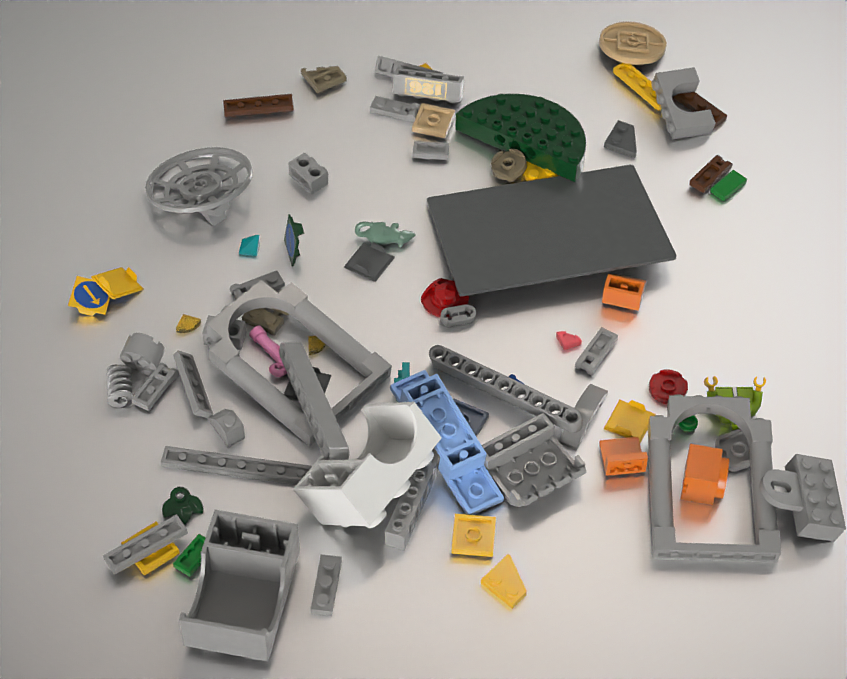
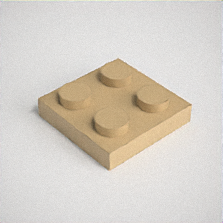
(433, 120)

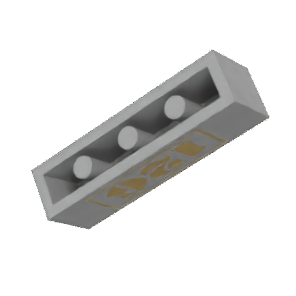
(428, 85)

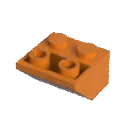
(623, 291)

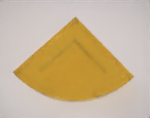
(187, 324)
(315, 345)

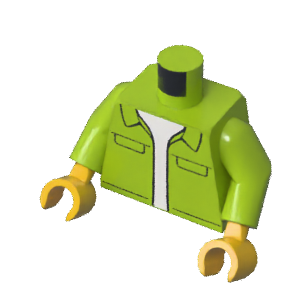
(745, 392)

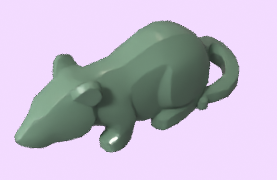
(382, 234)

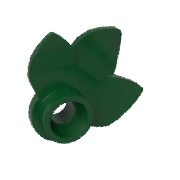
(182, 507)

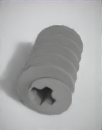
(119, 385)

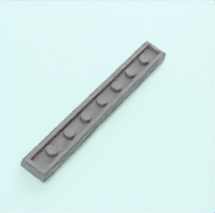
(233, 465)

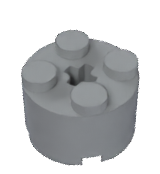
(142, 353)

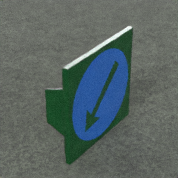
(291, 238)

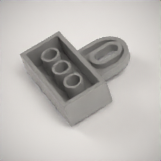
(810, 494)

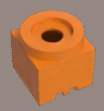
(704, 474)

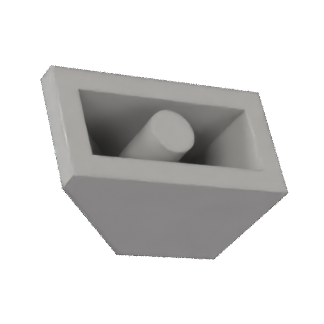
(228, 426)

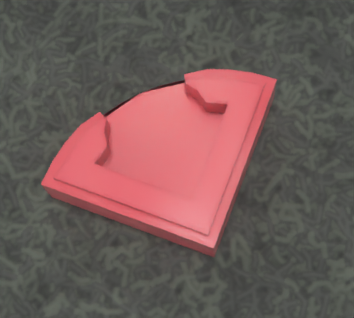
(568, 340)

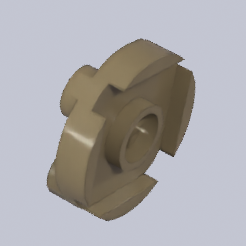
(510, 172)

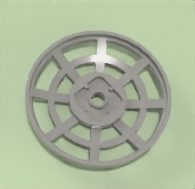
(199, 185)

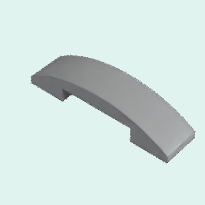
(587, 406)

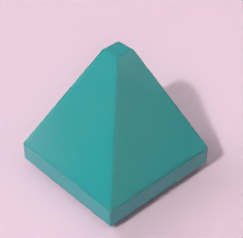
(250, 245)

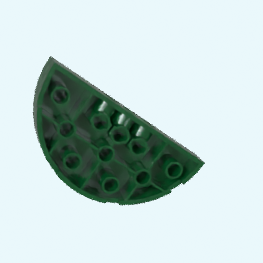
(531, 124)

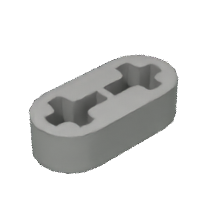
(457, 315)

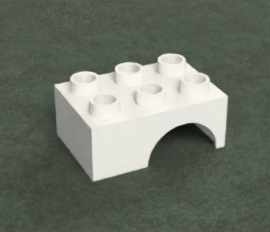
(361, 488)

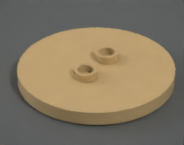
(632, 43)

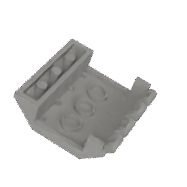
(530, 462)

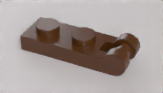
(710, 173)

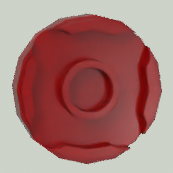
(667, 384)

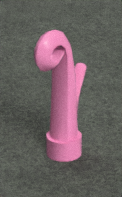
(260, 336)

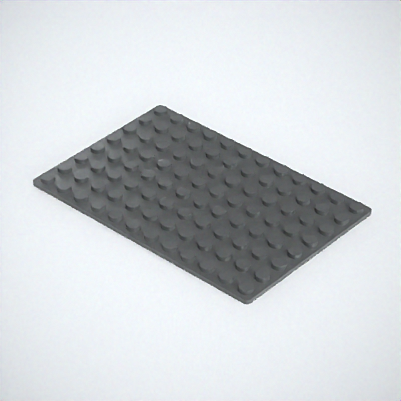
(548, 230)

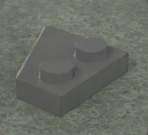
(622, 139)

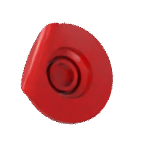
(441, 295)

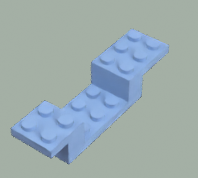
(459, 449)

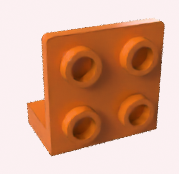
(623, 456)

